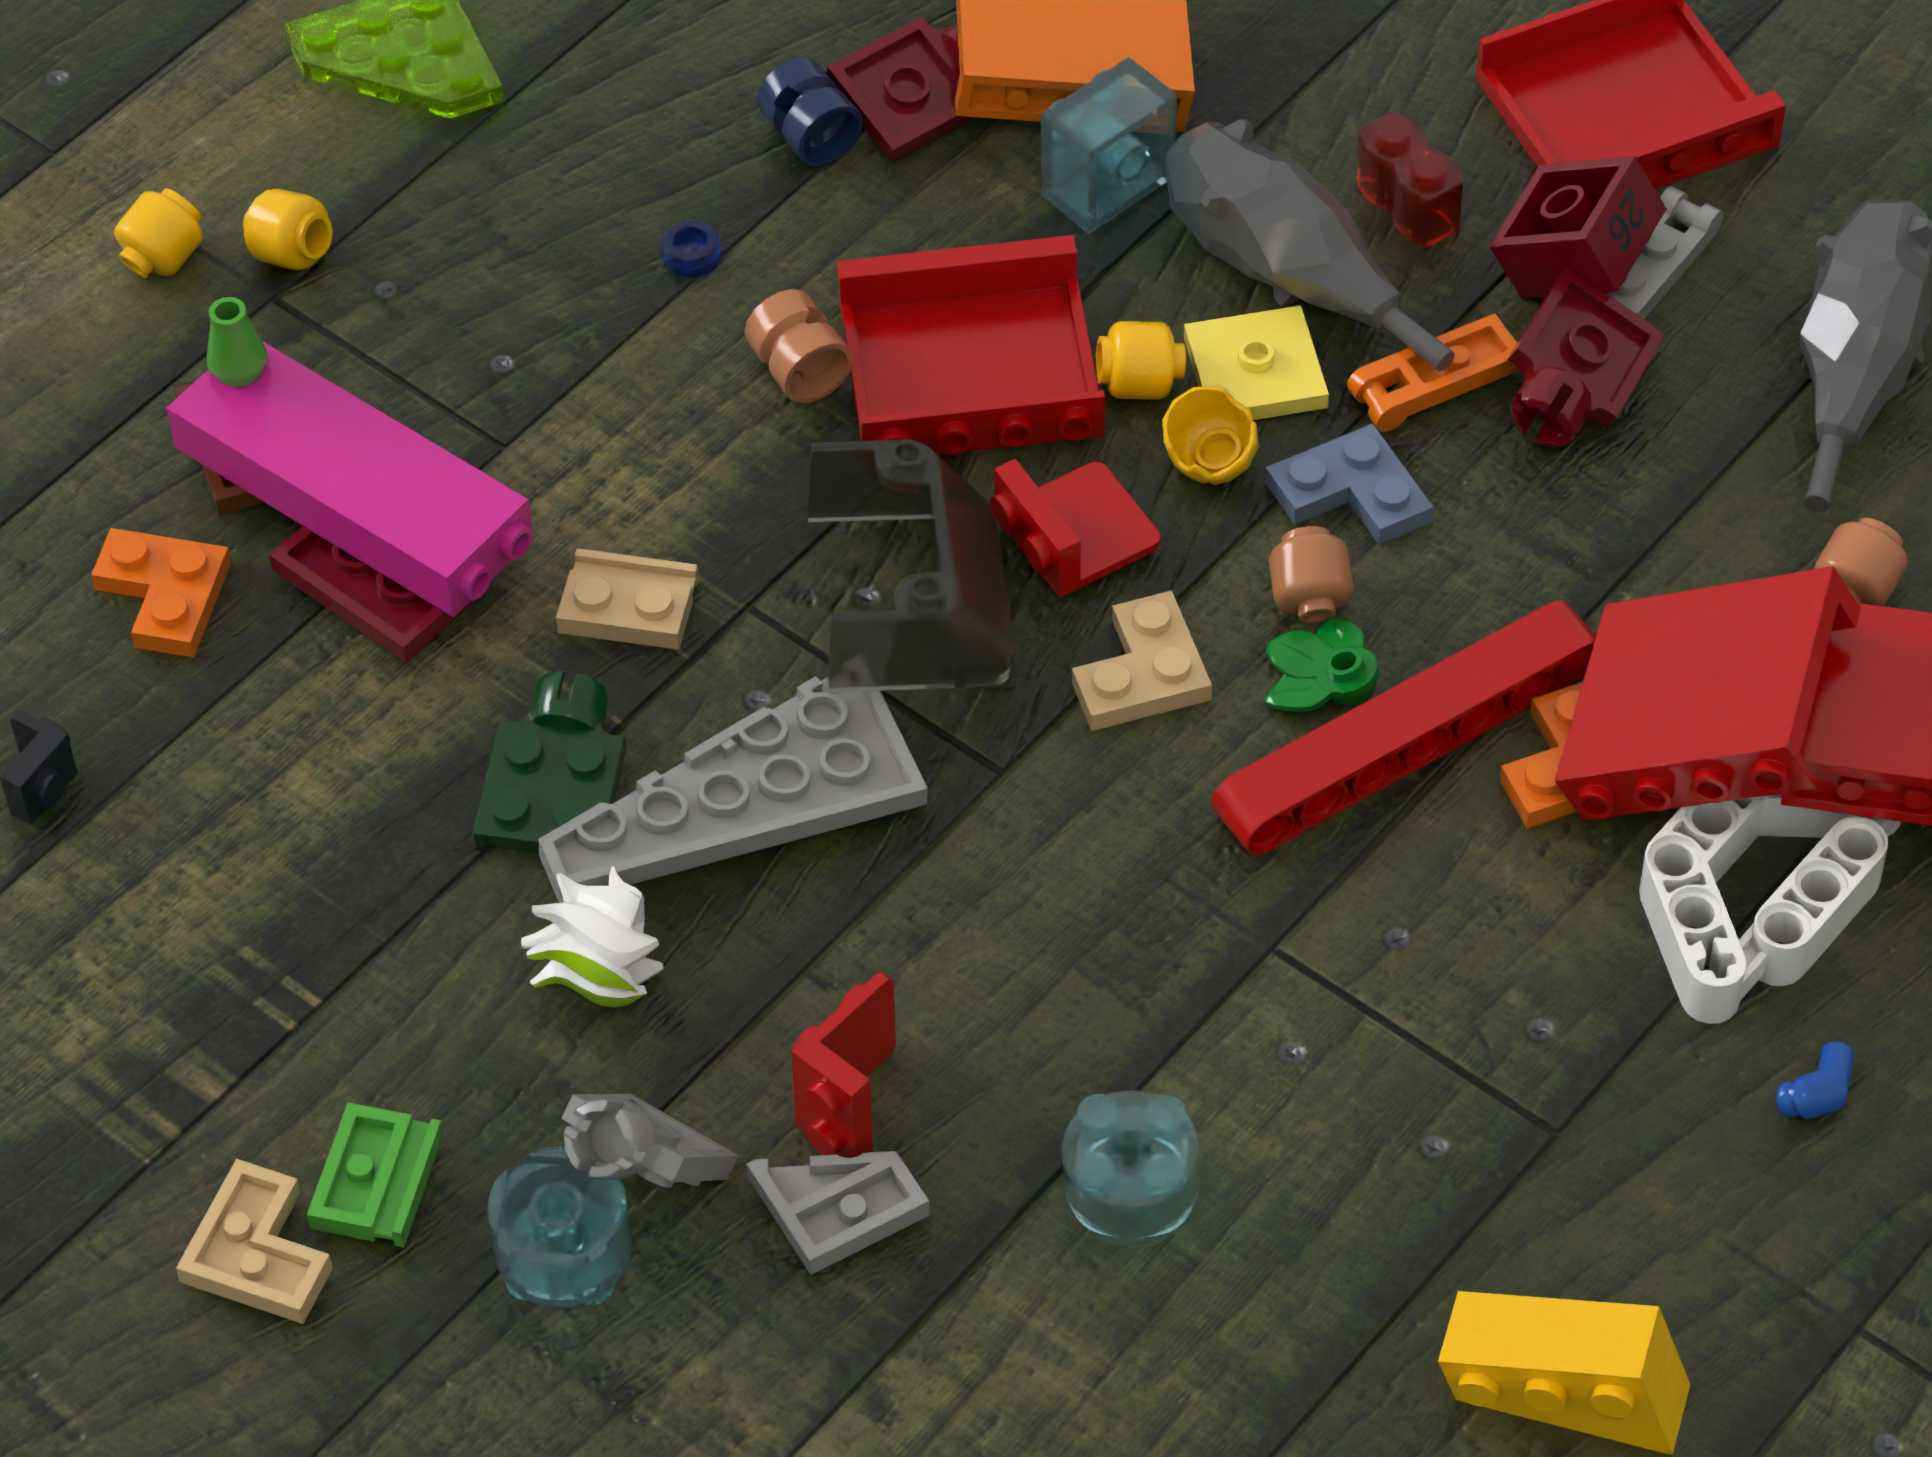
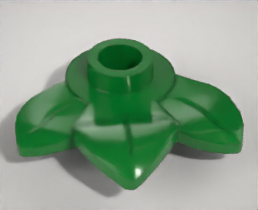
(1321, 667)

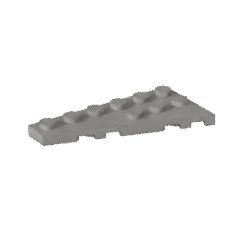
(753, 786)

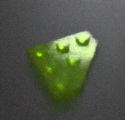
(399, 51)

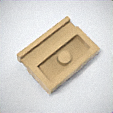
(627, 599)

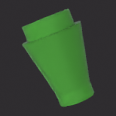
(234, 346)

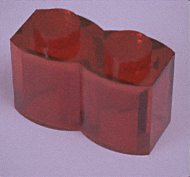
(1409, 179)

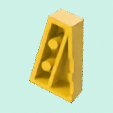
(1569, 1365)

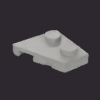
(839, 1203)

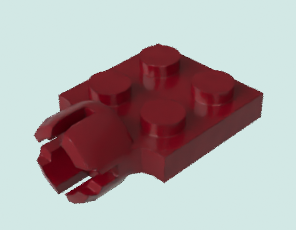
(904, 86)
(1578, 360)

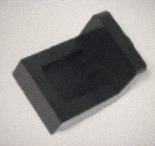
(41, 769)

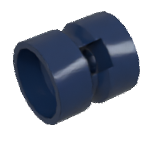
(810, 111)

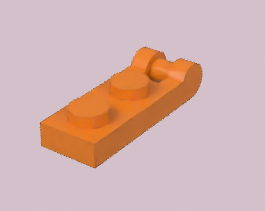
(1479, 359)

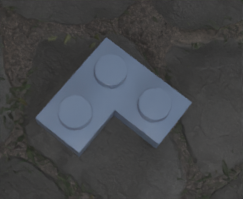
(1353, 471)

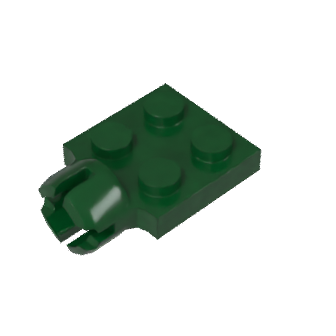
(549, 765)

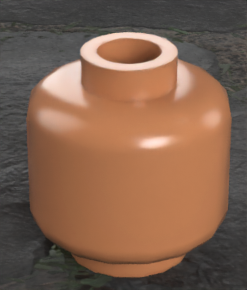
(1866, 558)
(1311, 574)

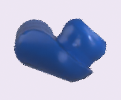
(1821, 1090)

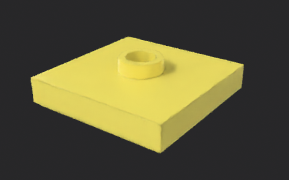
(1260, 360)

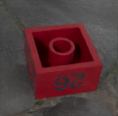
(1578, 217)

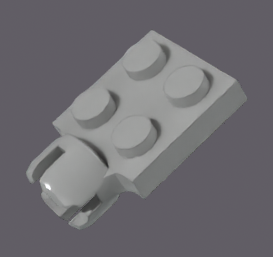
(626, 1136)

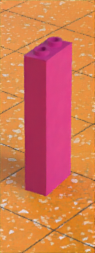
(356, 479)

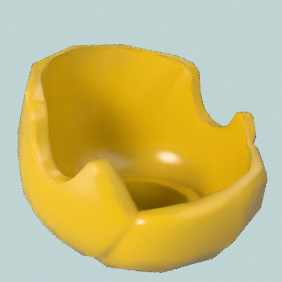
(1210, 435)

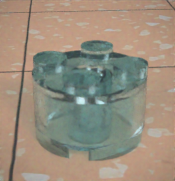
(1131, 1167)
(559, 1231)

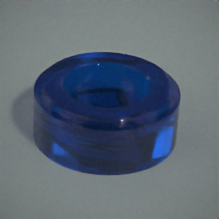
(691, 249)

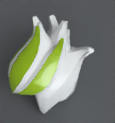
(595, 942)

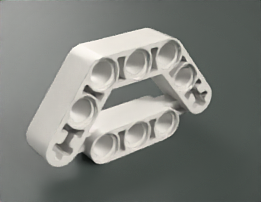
(1702, 846)

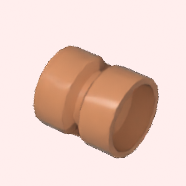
(798, 346)

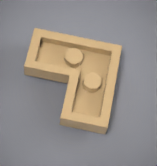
(1153, 676)
(239, 1249)

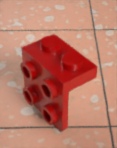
(1073, 525)
(834, 1065)

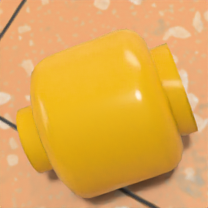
(287, 229)
(158, 233)
(1139, 360)

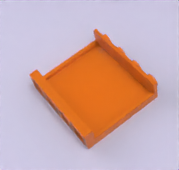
(1035, 52)

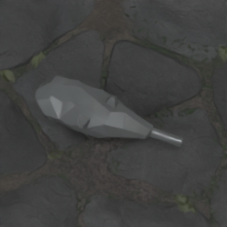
(1284, 230)
(1864, 326)

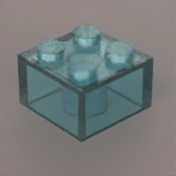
(1107, 144)

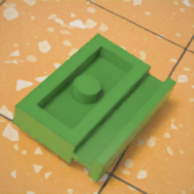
(375, 1174)

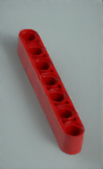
(1404, 728)

